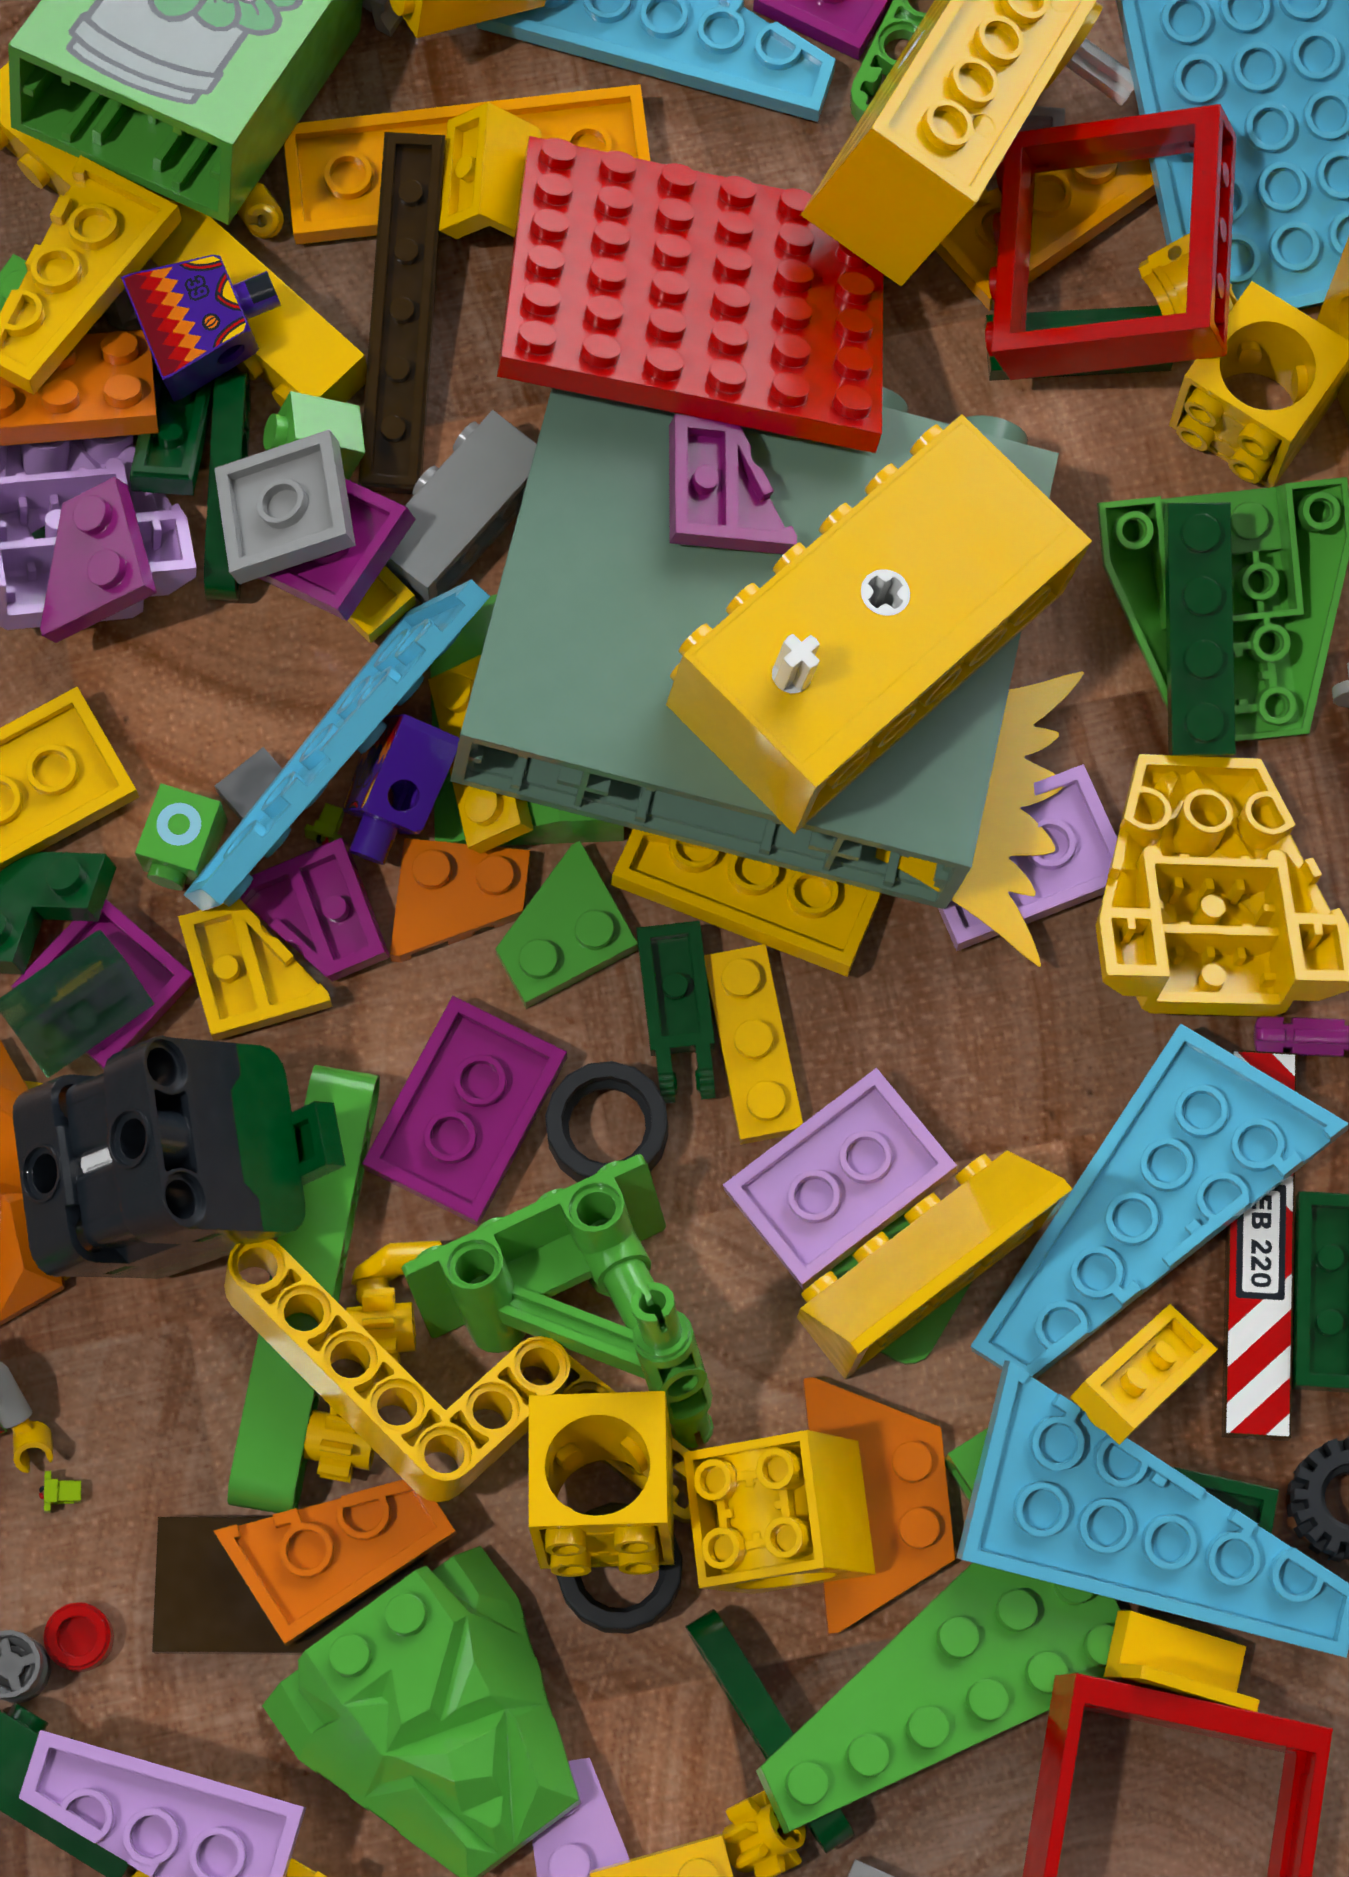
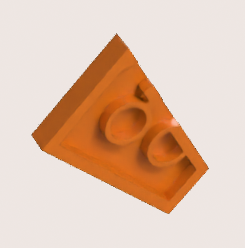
(331, 1554)

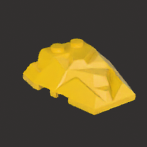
(1214, 897)

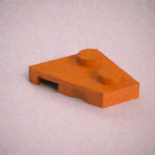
(454, 892)

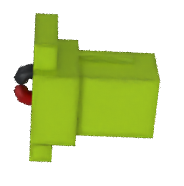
(327, 827)
(59, 1492)

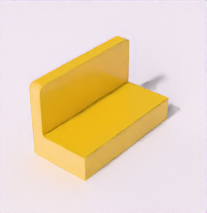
(483, 170)
(1176, 1660)

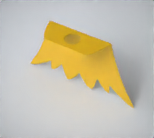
(1004, 825)

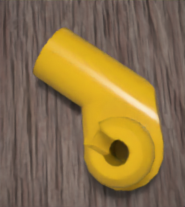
(261, 213)

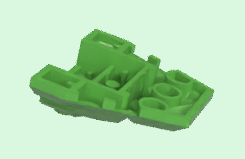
(435, 1716)

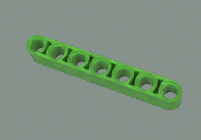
(278, 1402)

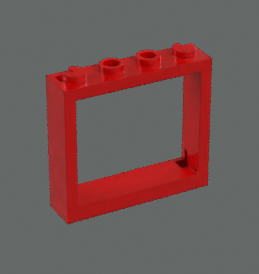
(1130, 342)
(1301, 1783)

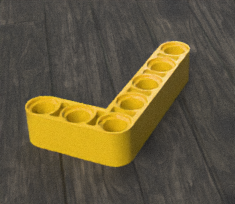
(385, 1380)

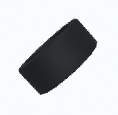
(603, 1077)
(633, 1617)

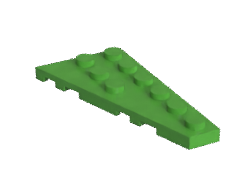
(944, 1683)

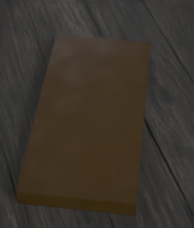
(208, 1605)

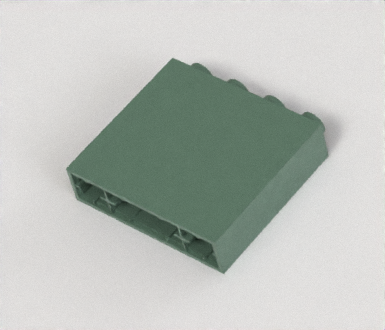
(594, 625)

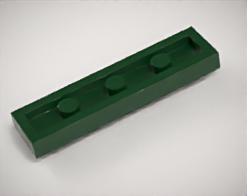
(1199, 629)

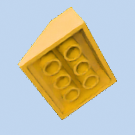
(930, 1259)

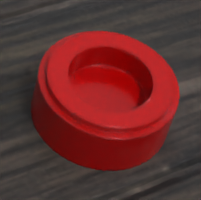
(78, 1637)

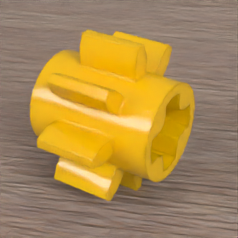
(387, 1321)
(336, 1446)
(757, 1839)

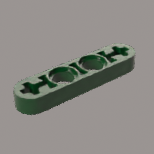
(228, 444)
(755, 1708)

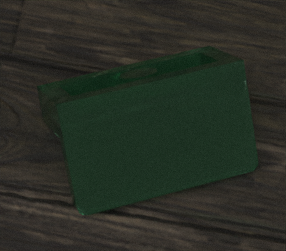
(74, 1003)

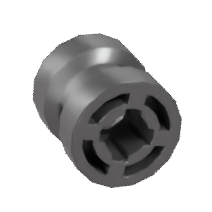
(16, 1653)

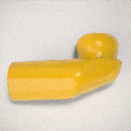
(386, 1265)

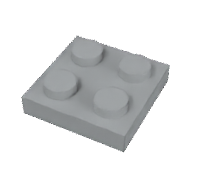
(284, 507)

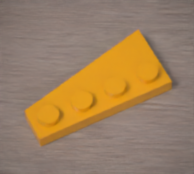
(1067, 213)

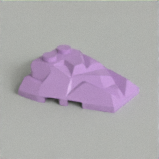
(32, 490)

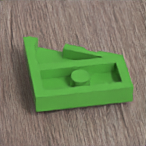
(564, 931)

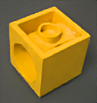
(1272, 341)
(588, 1428)
(778, 1513)

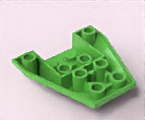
(1285, 592)

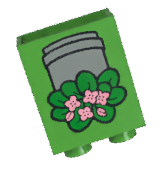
(176, 89)

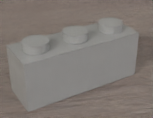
(463, 506)

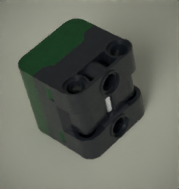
(158, 1160)

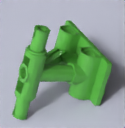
(591, 1231)

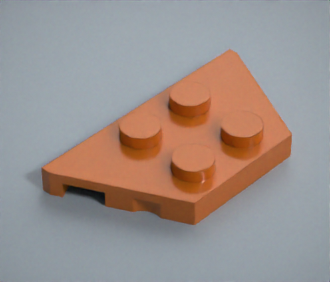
(903, 1498)

